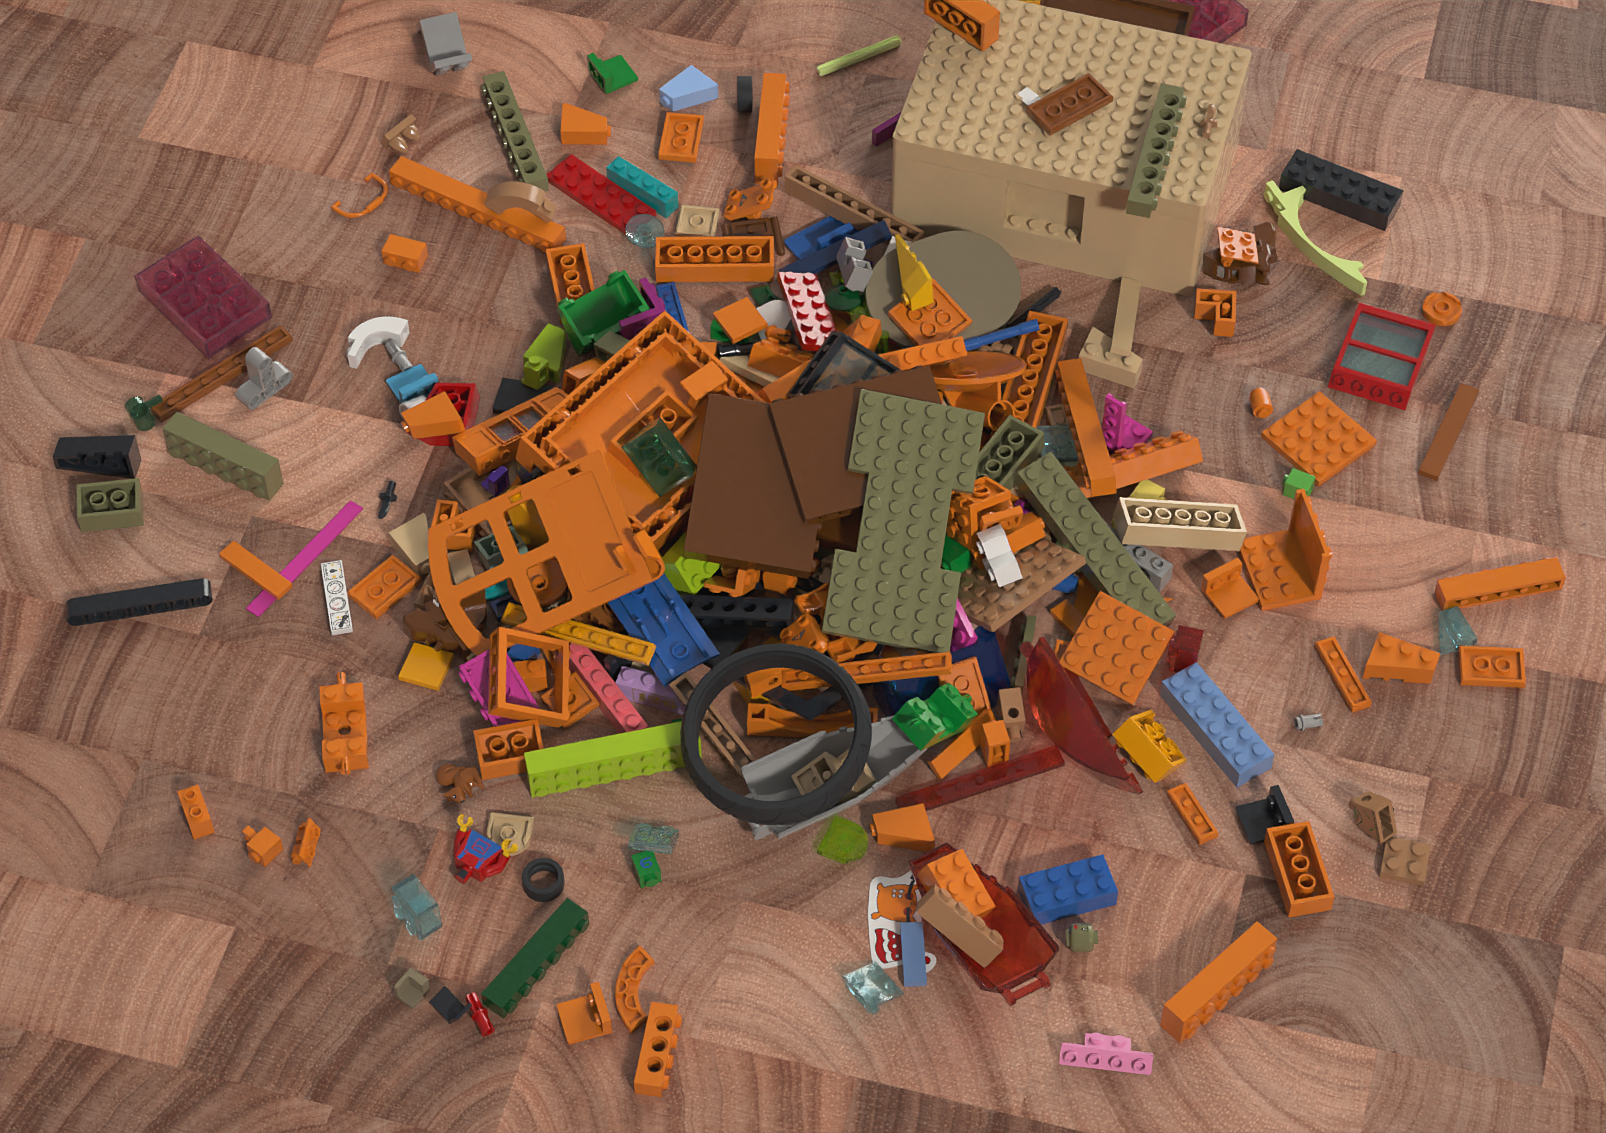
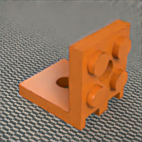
(963, 510)

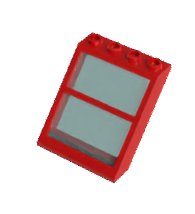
(1382, 356)

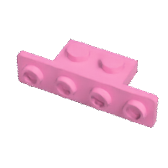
(1107, 1054)

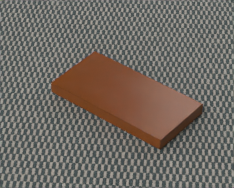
(1069, 104)

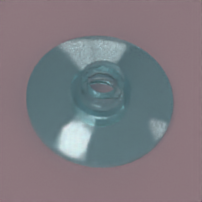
(644, 224)

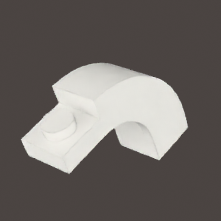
(375, 332)

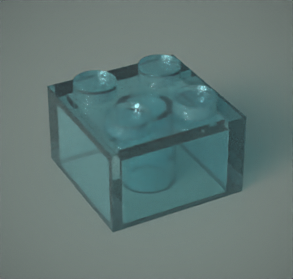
(416, 907)

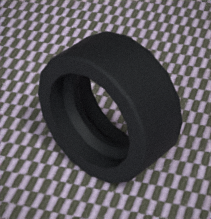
(744, 94)
(539, 865)

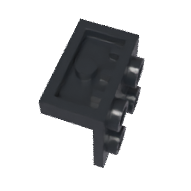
(1264, 814)

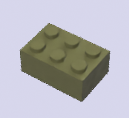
(110, 505)

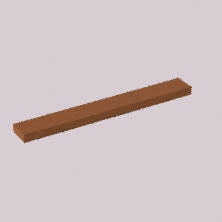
(218, 374)

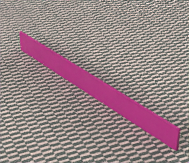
(309, 554)

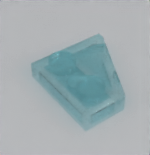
(1454, 631)

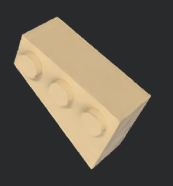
(1106, 365)

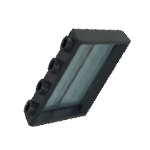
(840, 362)

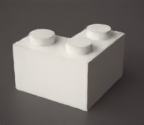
(998, 556)

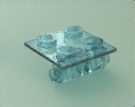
(872, 986)

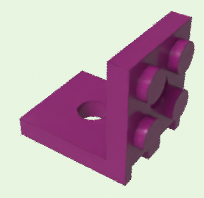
(630, 326)

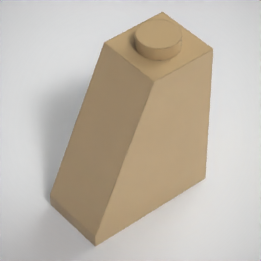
(412, 544)

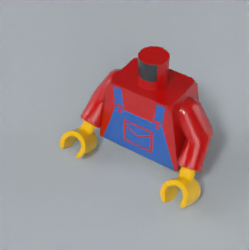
(478, 855)

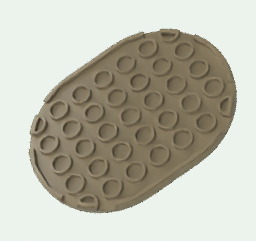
(967, 266)

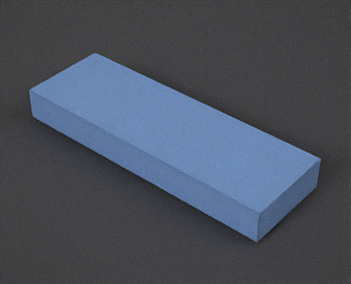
(913, 954)

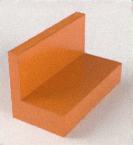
(702, 382)

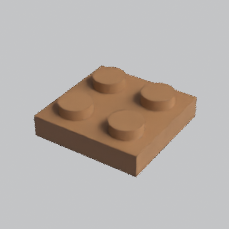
(1405, 861)

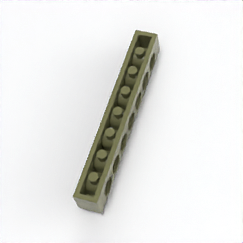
(514, 130)
(1155, 151)

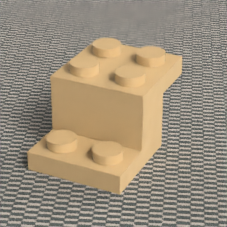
(823, 768)

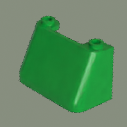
(600, 311)

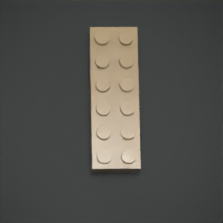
(1179, 524)

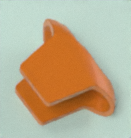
(647, 549)

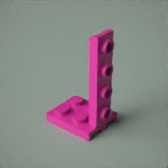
(1120, 429)

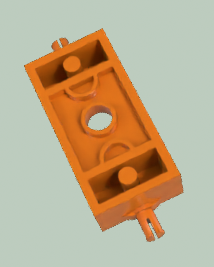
(344, 708)

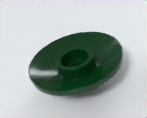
(842, 299)

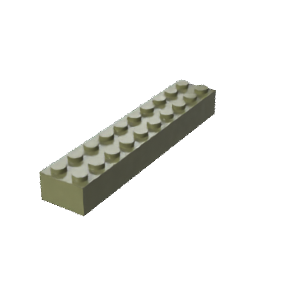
(1086, 533)

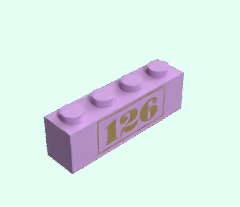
(647, 690)

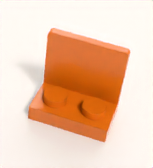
(1001, 513)
(1228, 589)
(585, 1016)

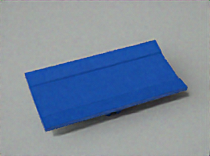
(662, 618)

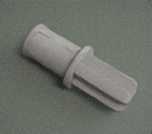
(398, 355)

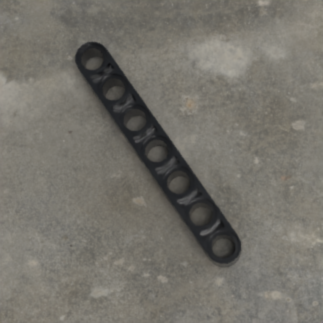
(139, 602)

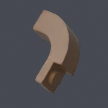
(520, 195)

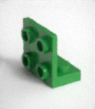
(612, 73)

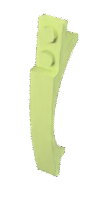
(1286, 208)

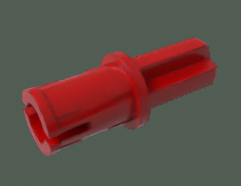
(480, 1015)

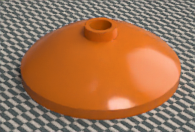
(547, 575)

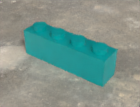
(643, 186)

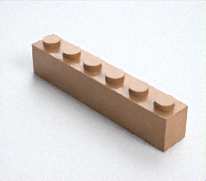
(716, 728)

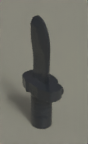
(387, 498)

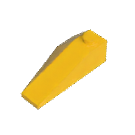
(914, 277)

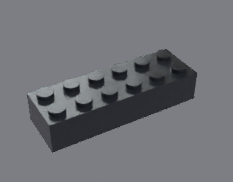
(1342, 190)

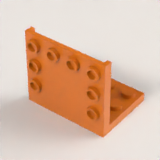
(1289, 563)

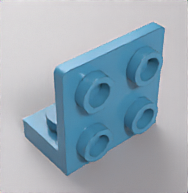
(412, 383)

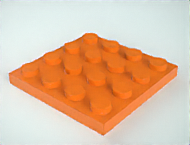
(1318, 438)
(1116, 648)

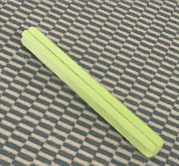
(858, 55)

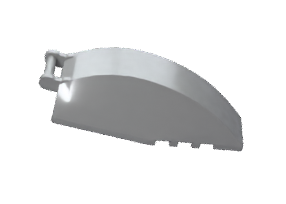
(772, 781)

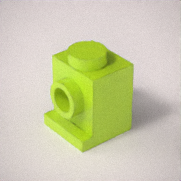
(536, 372)

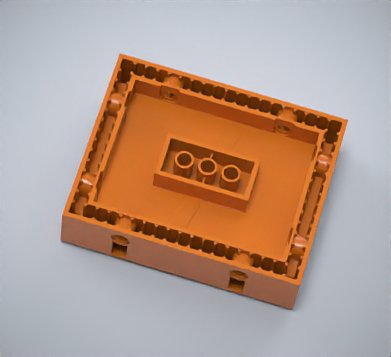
(616, 404)

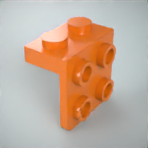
(744, 583)

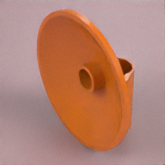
(976, 383)

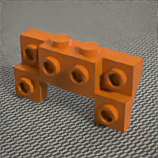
(843, 648)

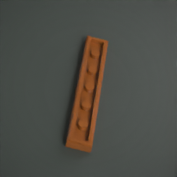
(1448, 432)

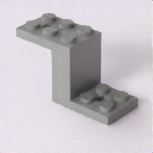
(444, 43)

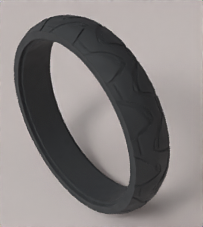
(762, 658)

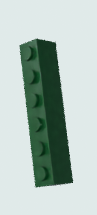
(535, 958)

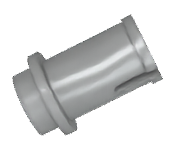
(1309, 721)

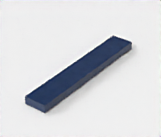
(827, 257)

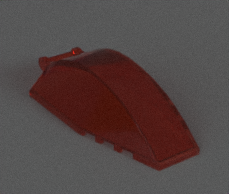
(1072, 718)
(1025, 945)

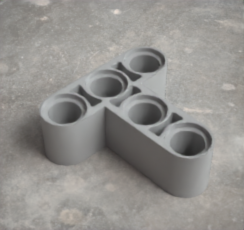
(264, 379)

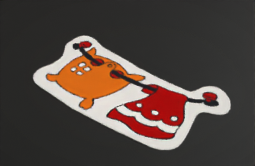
(889, 904)

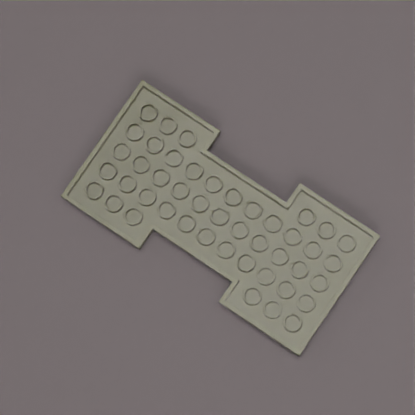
(894, 581)

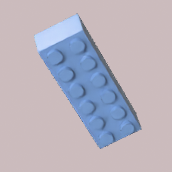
(1216, 725)

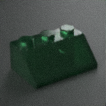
(660, 457)

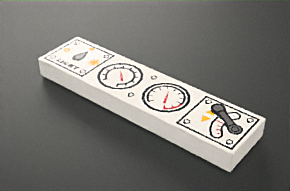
(336, 597)

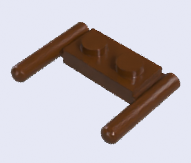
(757, 227)

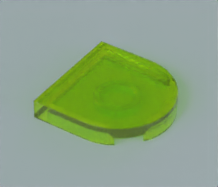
(844, 841)

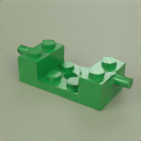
(935, 718)

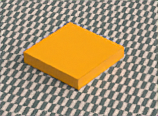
(426, 666)

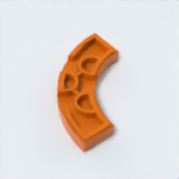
(627, 989)

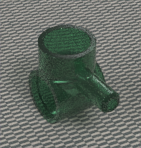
(141, 412)

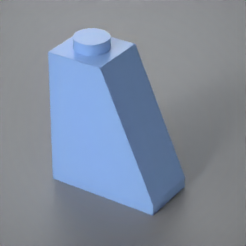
(688, 89)

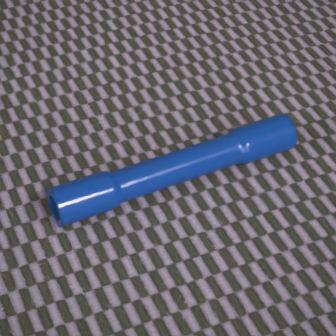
(1020, 329)

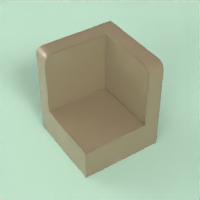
(411, 988)

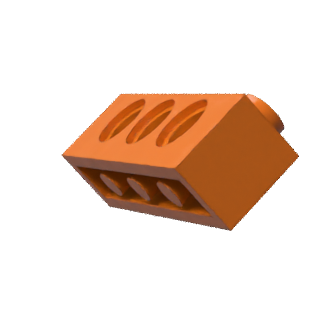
(659, 1016)

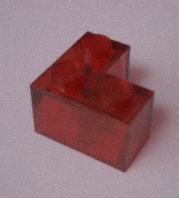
(1184, 648)

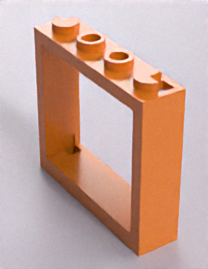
(497, 677)

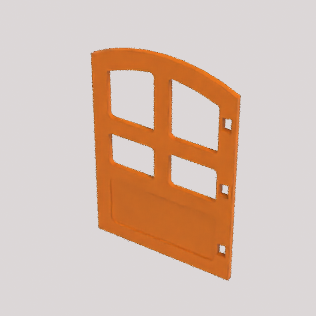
(583, 528)

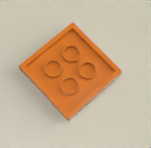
(932, 322)

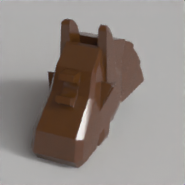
(1243, 271)
(434, 627)

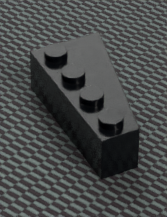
(99, 455)

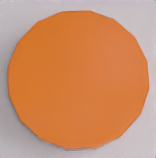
(1442, 308)

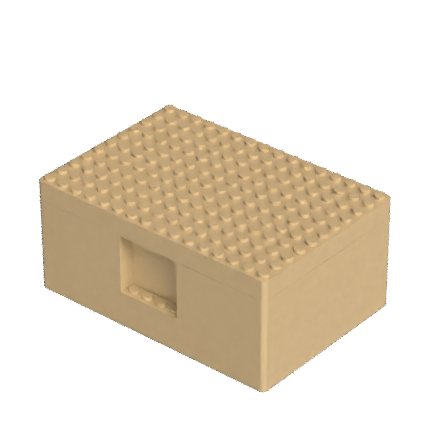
(985, 167)

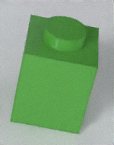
(1297, 480)

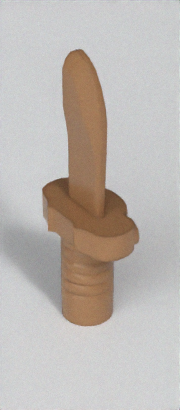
(1209, 122)

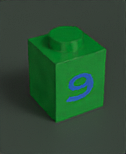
(646, 869)

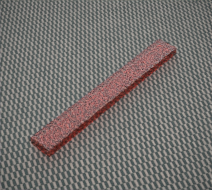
(984, 779)

